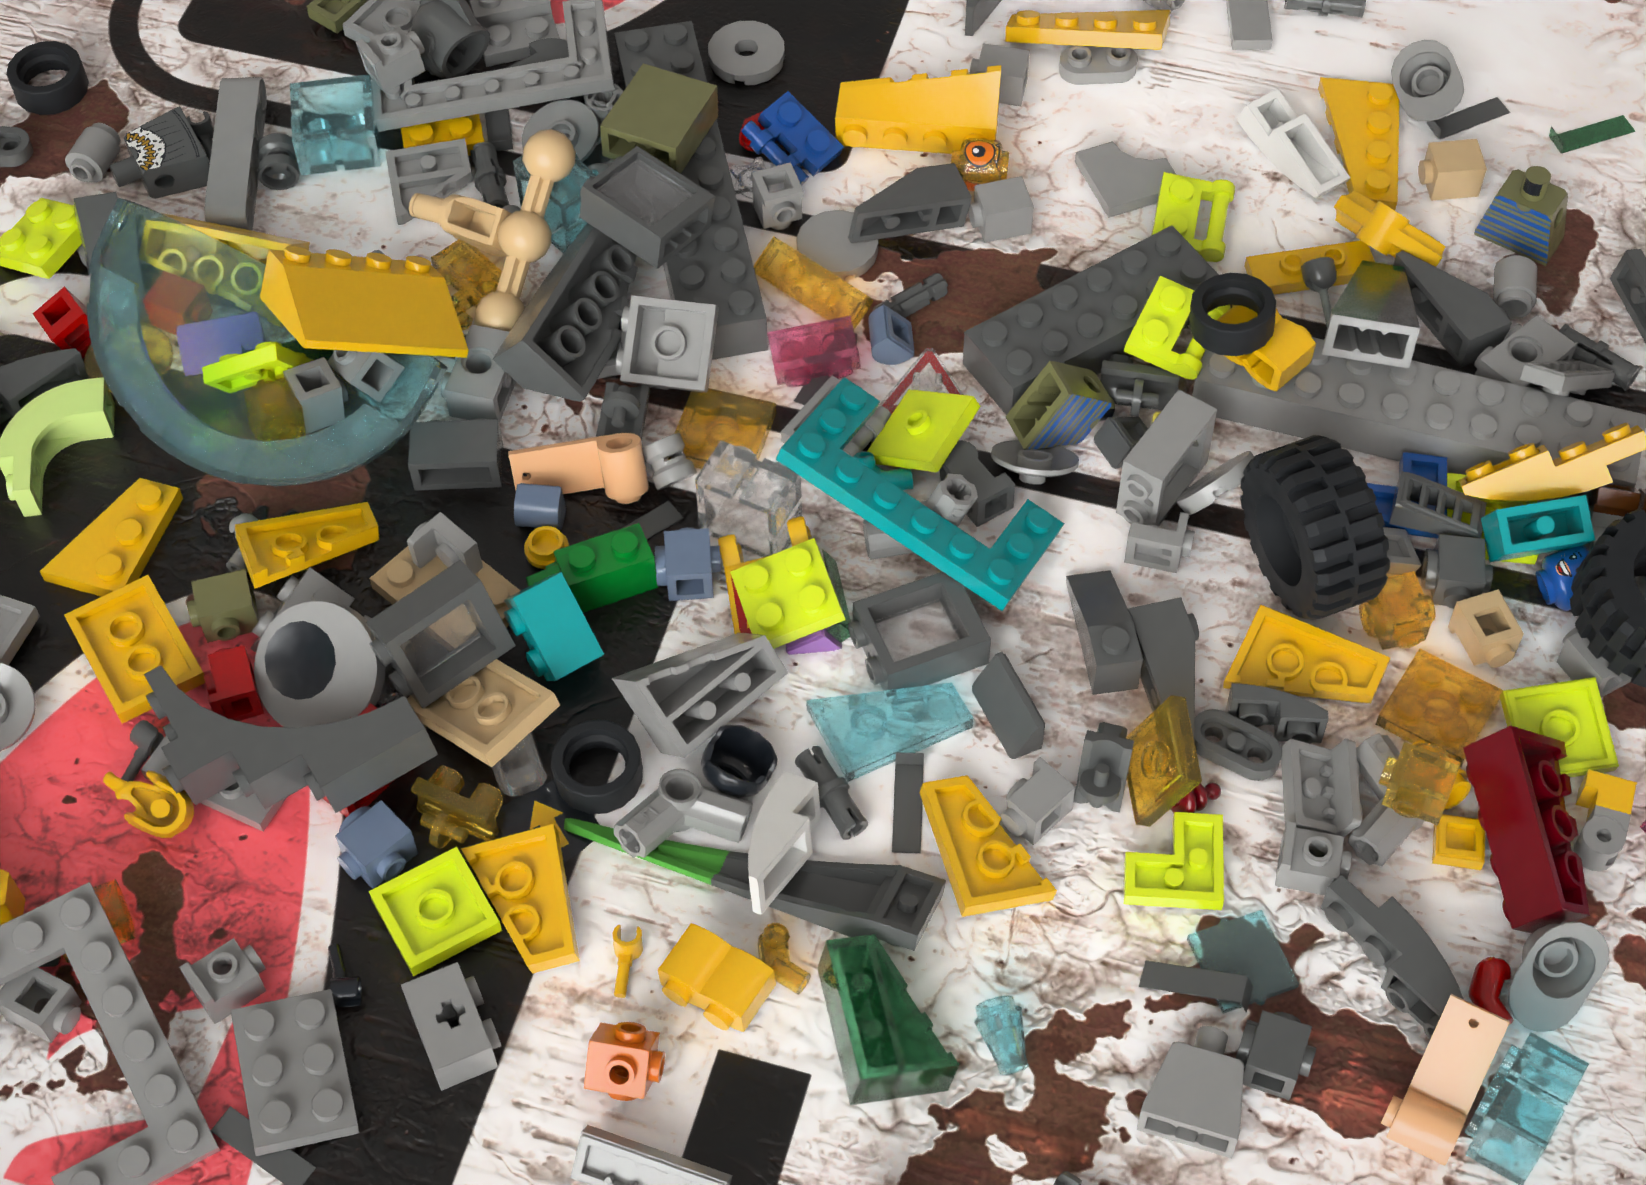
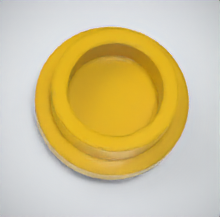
(542, 543)

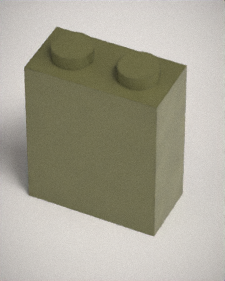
(661, 115)

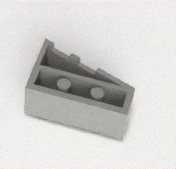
(700, 690)

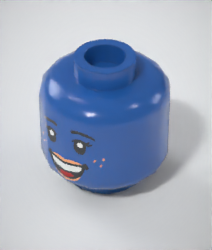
(1558, 574)

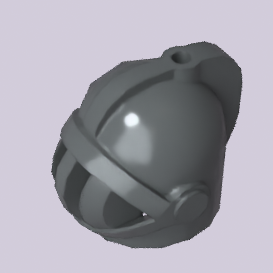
(445, 30)

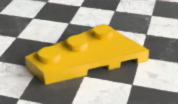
(302, 540)
(117, 542)
(1305, 660)
(978, 854)
(530, 893)

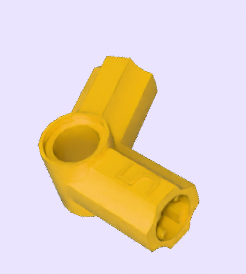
(1385, 228)

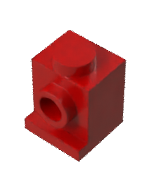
(65, 321)
(233, 684)

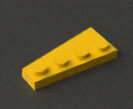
(1100, 29)
(1365, 134)

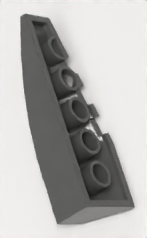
(571, 319)

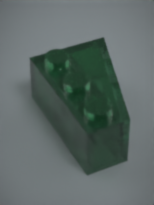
(877, 1027)

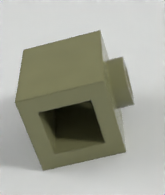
(223, 606)

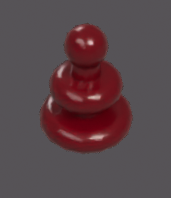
(1198, 798)

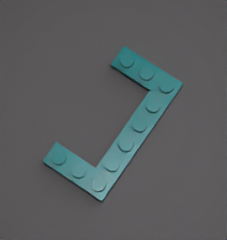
(819, 457)

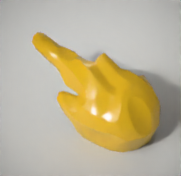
(157, 805)

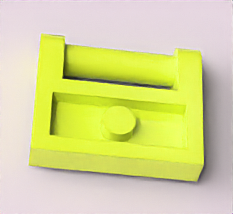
(1179, 207)
(1161, 327)

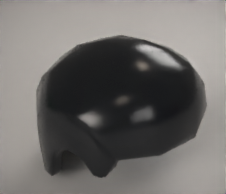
(738, 761)

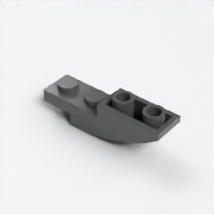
(1390, 937)

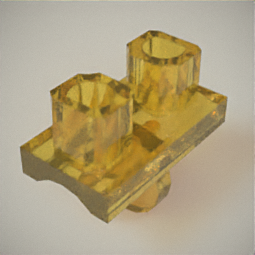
(454, 815)

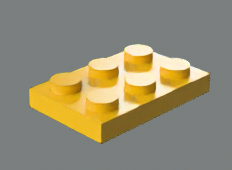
(126, 638)

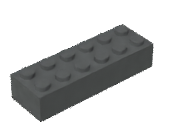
(1078, 318)

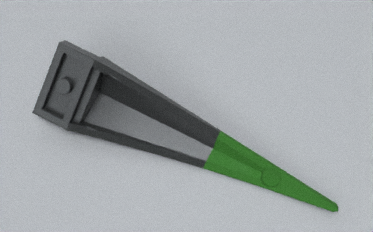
(835, 895)

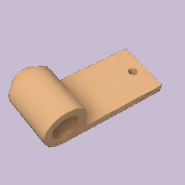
(586, 464)
(1446, 1080)

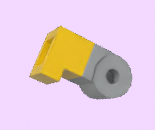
(1607, 821)

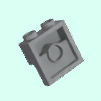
(513, 27)
(667, 344)

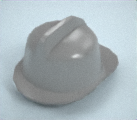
(1427, 80)
(1556, 974)

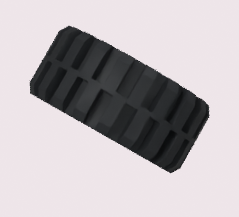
(1315, 527)
(1609, 600)

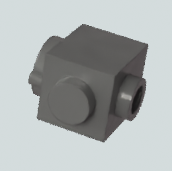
(1456, 569)
(1275, 1053)

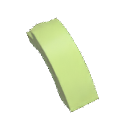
(44, 428)

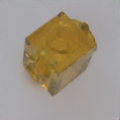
(274, 411)
(1399, 613)
(1419, 781)

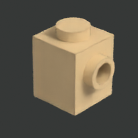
(1452, 169)

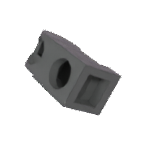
(993, 493)

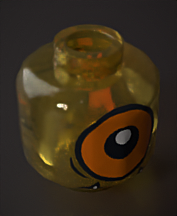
(981, 161)

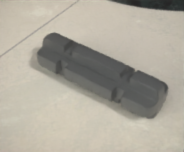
(917, 295)

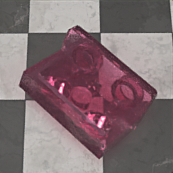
(814, 351)

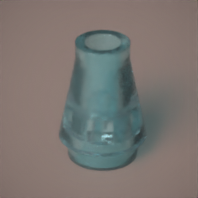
(1003, 1033)

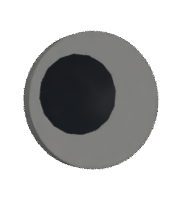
(317, 665)

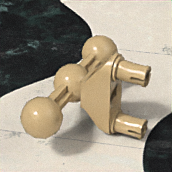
(518, 235)

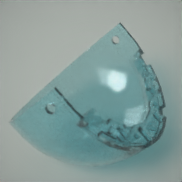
(182, 300)

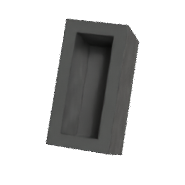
(456, 454)

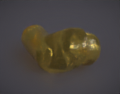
(774, 951)

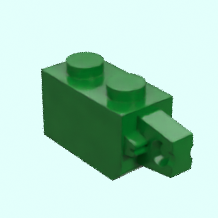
(605, 568)

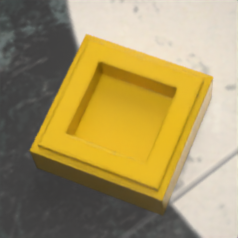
(1459, 842)

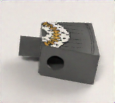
(163, 157)

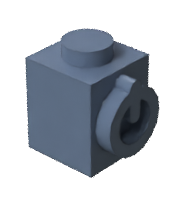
(687, 564)
(374, 844)

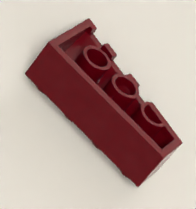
(1528, 826)

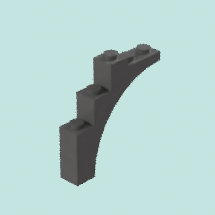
(333, 759)

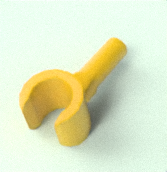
(626, 953)

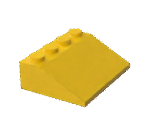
(362, 302)

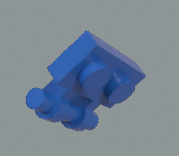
(797, 132)

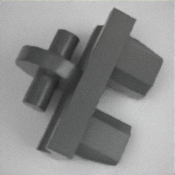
(1137, 384)
(623, 409)
(1104, 767)

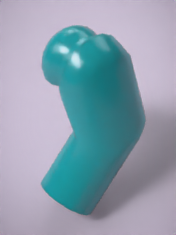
(899, 477)

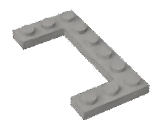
(582, 73)
(176, 1126)

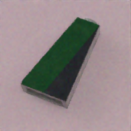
(1374, 318)

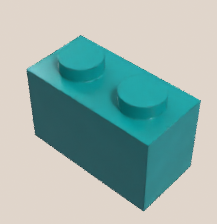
(1537, 528)
(552, 628)

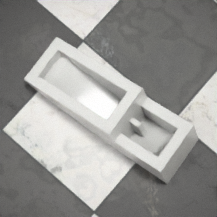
(1292, 144)
(781, 837)

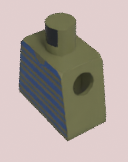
(1527, 215)
(1060, 407)

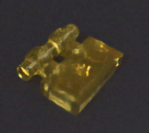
(469, 274)

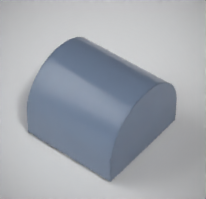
(890, 336)
(539, 506)

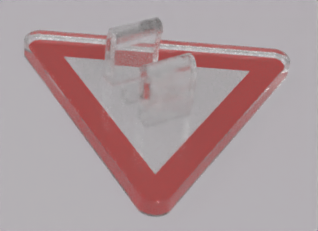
(925, 374)

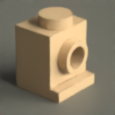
(1486, 629)

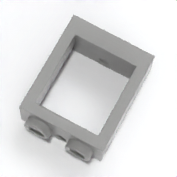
(1166, 460)

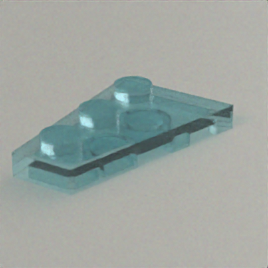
(873, 726)

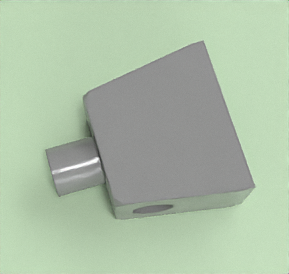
(1197, 1095)

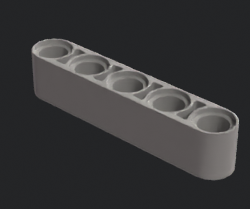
(234, 152)

